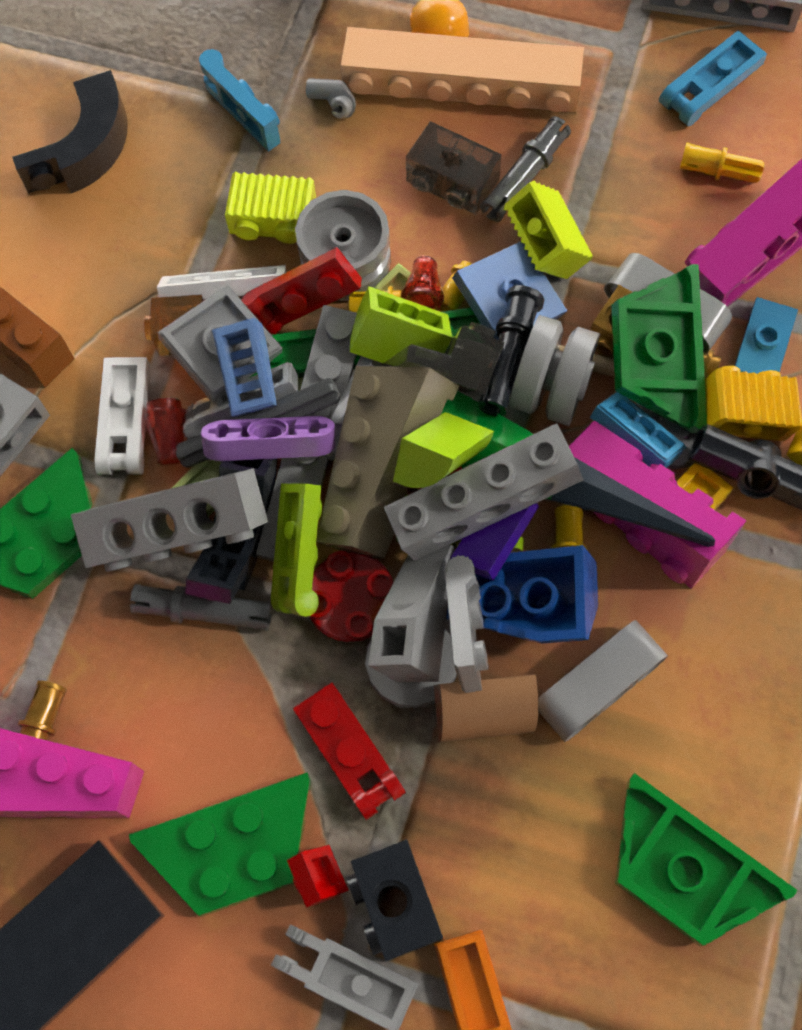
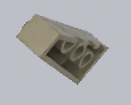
(378, 414)

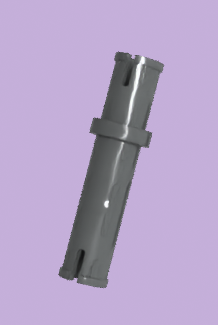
(535, 157)
(184, 606)

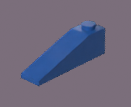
(542, 595)

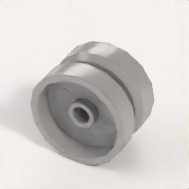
(354, 226)
(552, 370)

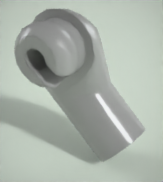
(335, 92)

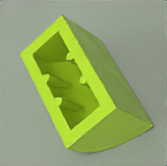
(390, 324)
(438, 450)

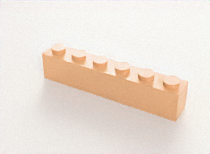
(462, 69)

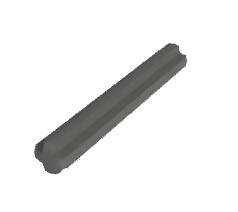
(298, 404)

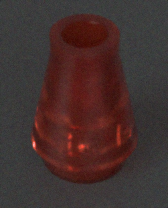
(424, 284)
(165, 426)

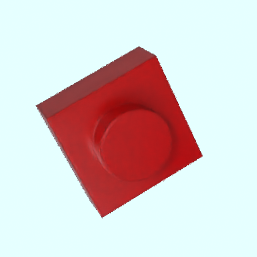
(317, 875)

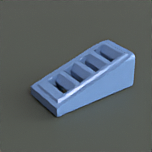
(234, 334)

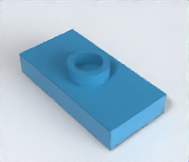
(765, 337)
(639, 430)

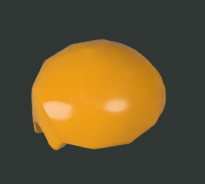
(440, 18)

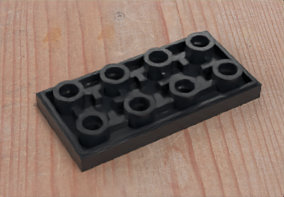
(69, 938)

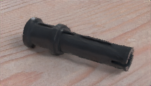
(514, 330)

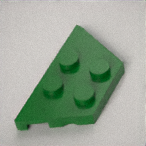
(662, 349)
(38, 527)
(230, 847)
(689, 869)

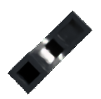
(88, 148)
(226, 566)

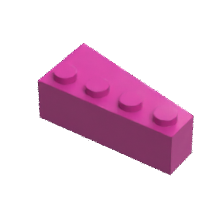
(753, 242)

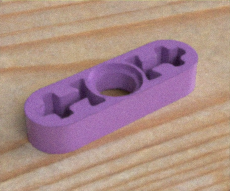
(268, 438)

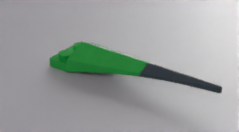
(594, 493)

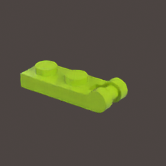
(296, 549)

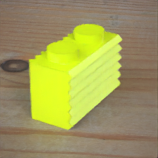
(267, 205)
(548, 230)

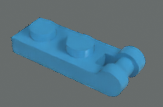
(713, 77)
(239, 100)

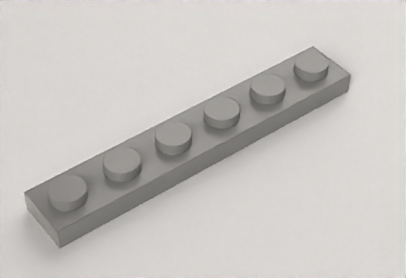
(328, 359)

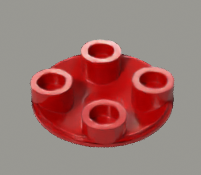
(349, 595)

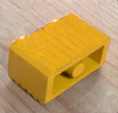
(753, 403)

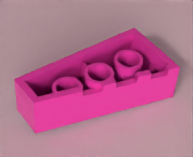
(678, 557)
(63, 781)

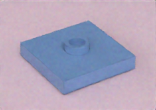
(487, 282)

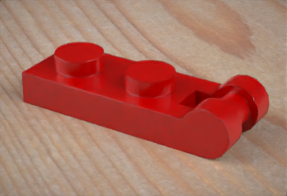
(303, 290)
(348, 749)

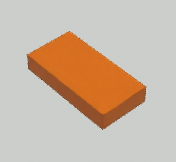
(472, 983)

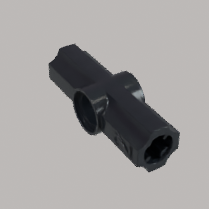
(753, 464)

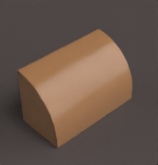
(499, 709)

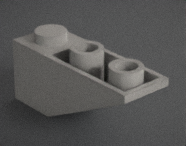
(413, 621)

